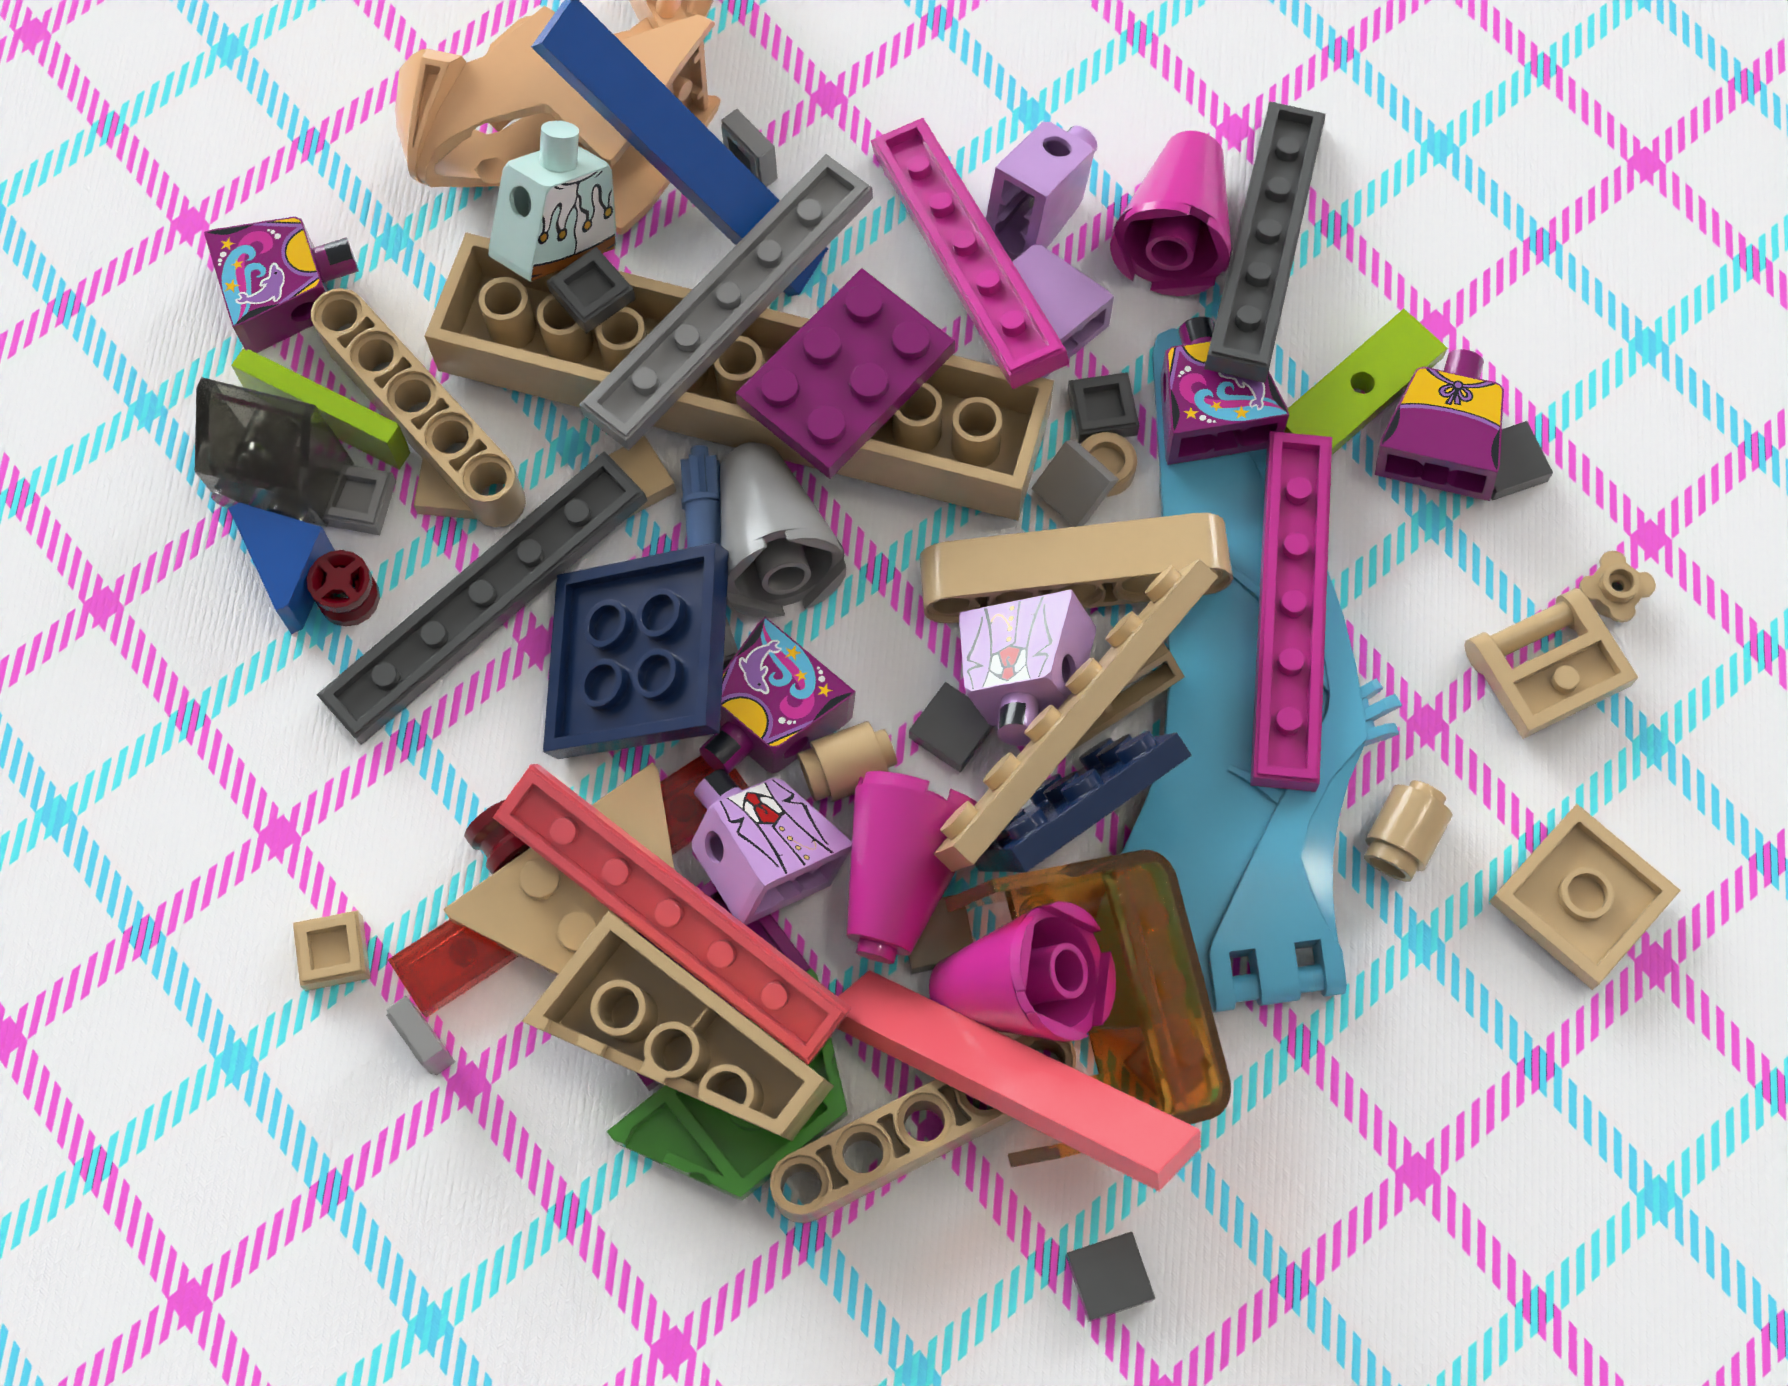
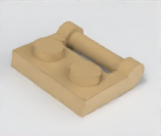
(1560, 679)

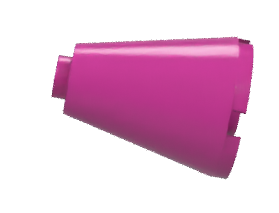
(1177, 219)
(893, 862)
(1032, 976)

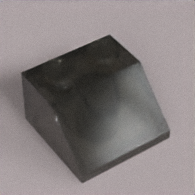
(267, 452)

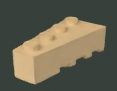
(661, 1022)

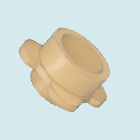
(1613, 603)

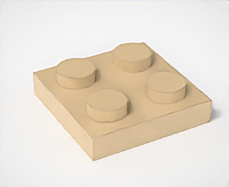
(1585, 896)

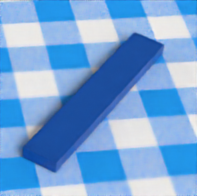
(657, 124)

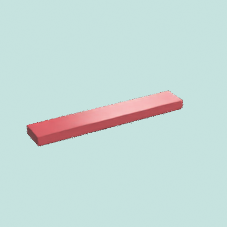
(672, 913)
(1020, 1081)

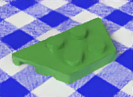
(718, 1145)

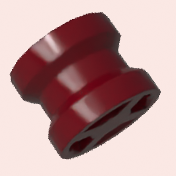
(338, 574)
(494, 839)

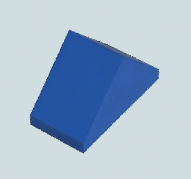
(283, 556)

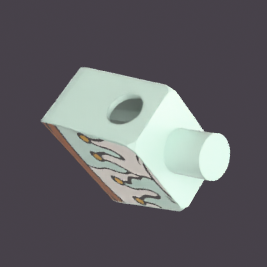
(553, 206)

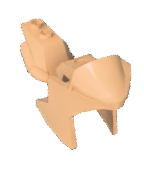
(447, 98)

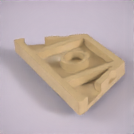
(541, 910)

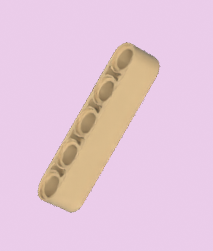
(406, 384)
(1097, 561)
(899, 1150)

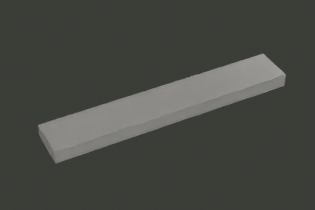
(726, 302)

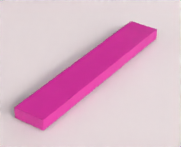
(970, 254)
(1292, 613)

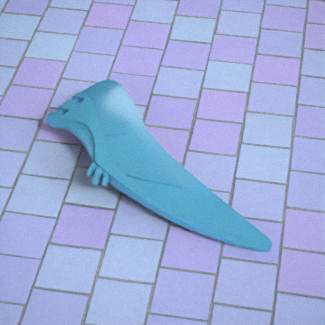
(1245, 855)

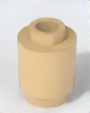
(839, 760)
(1407, 830)

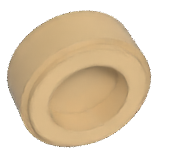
(1116, 455)

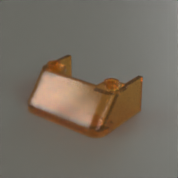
(1161, 1026)

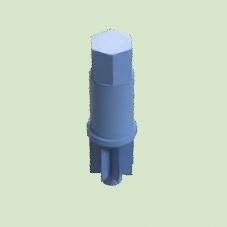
(701, 497)

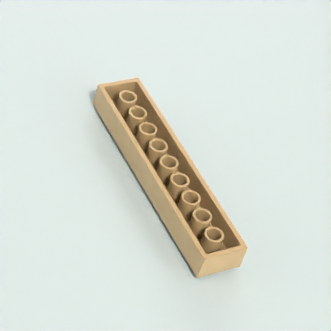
(952, 441)

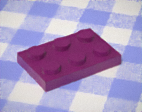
(845, 373)

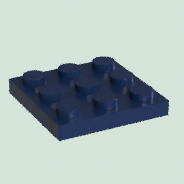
(637, 652)
(1079, 800)

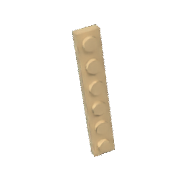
(1058, 730)

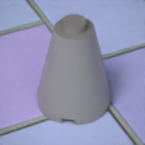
(773, 536)

